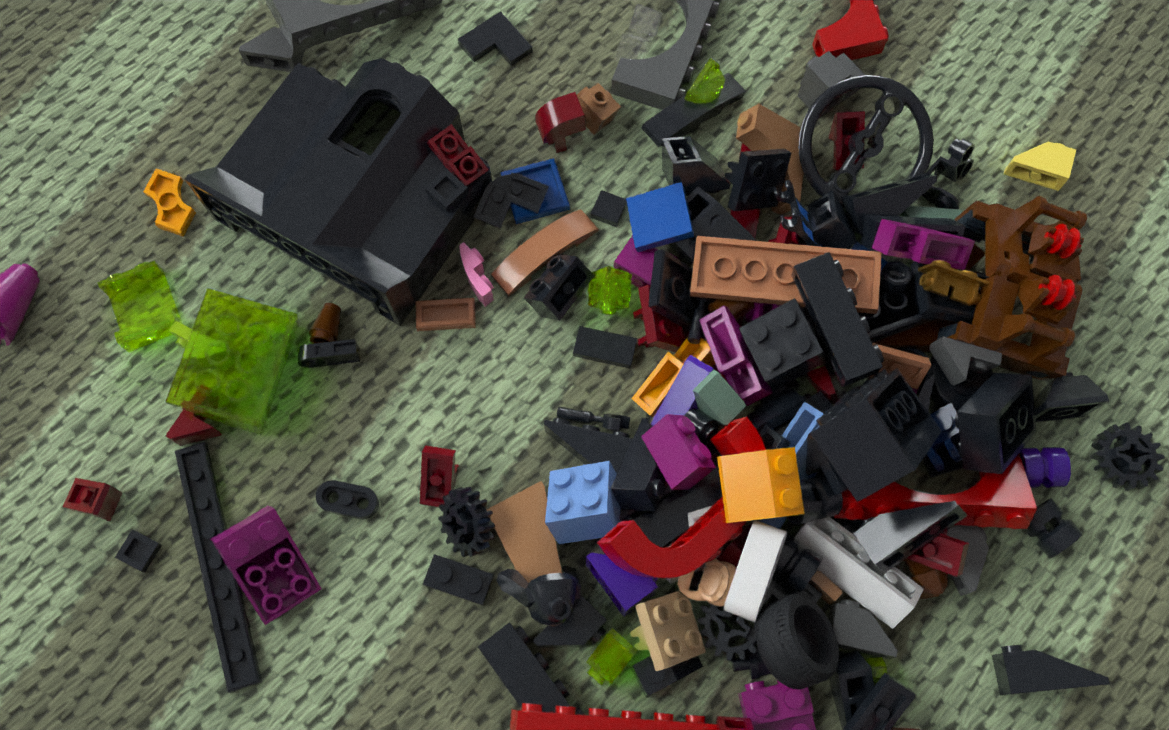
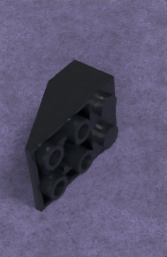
(708, 220)

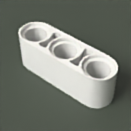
(755, 570)

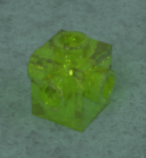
(609, 290)

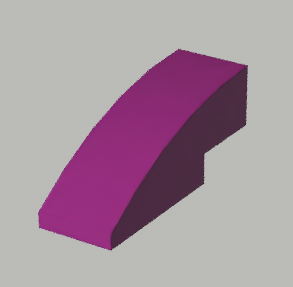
(922, 244)
(734, 356)

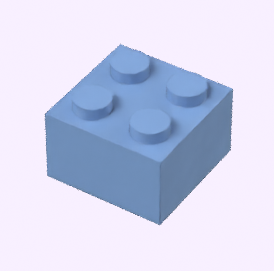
(581, 502)

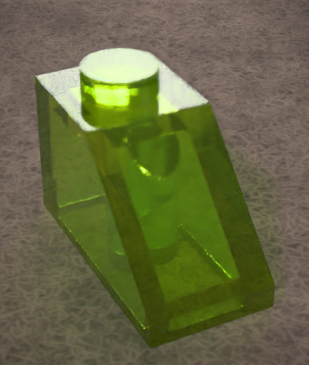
(610, 658)

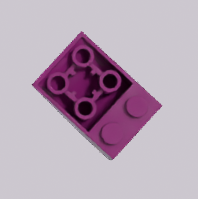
(266, 564)

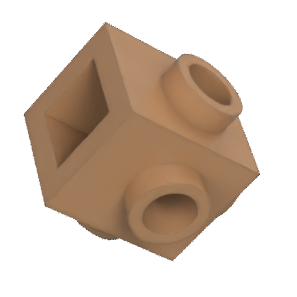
(597, 107)

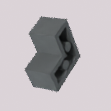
(822, 74)

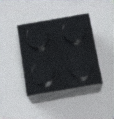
(784, 344)

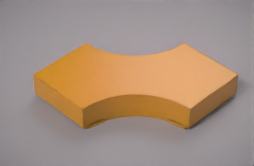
(172, 212)

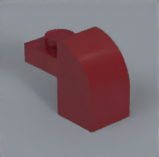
(560, 119)

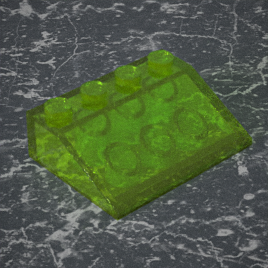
(233, 361)

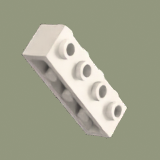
(848, 566)

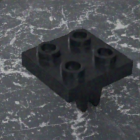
(756, 178)

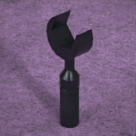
(696, 328)
(609, 421)

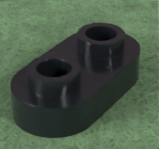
(348, 499)

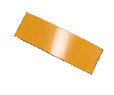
(659, 382)

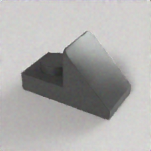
(959, 357)

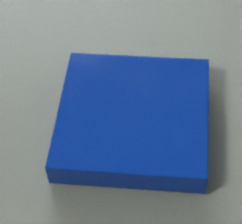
(555, 199)
(659, 217)

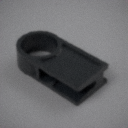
(328, 353)

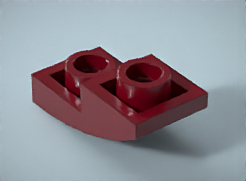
(457, 156)

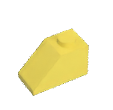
(1043, 165)

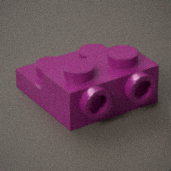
(777, 707)

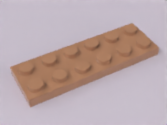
(764, 269)

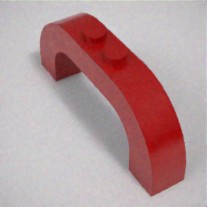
(701, 543)

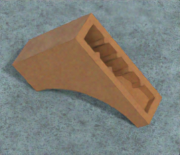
(766, 130)

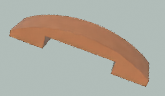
(541, 248)

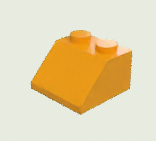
(760, 485)

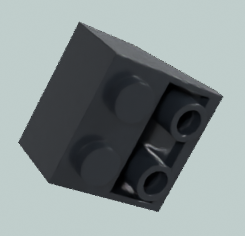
(692, 165)

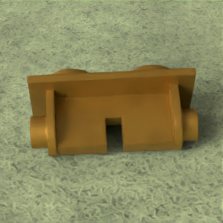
(940, 276)

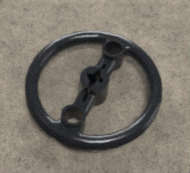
(891, 90)

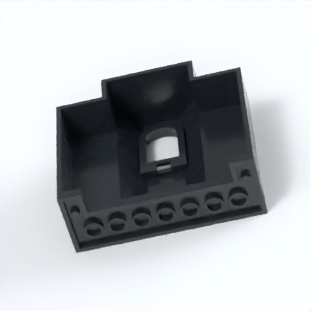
(333, 204)

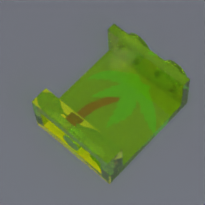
(141, 305)

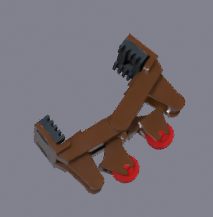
(1045, 287)

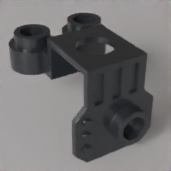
(954, 168)

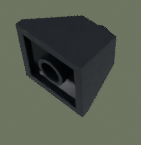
(1068, 398)

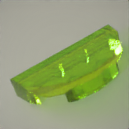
(707, 84)

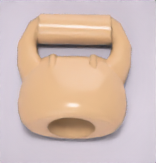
(713, 584)

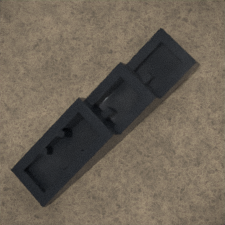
(685, 116)

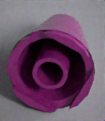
(16, 293)

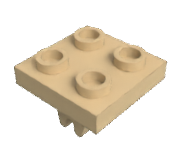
(668, 630)

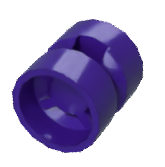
(1048, 467)

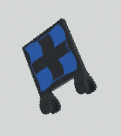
(801, 218)

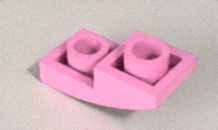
(473, 267)

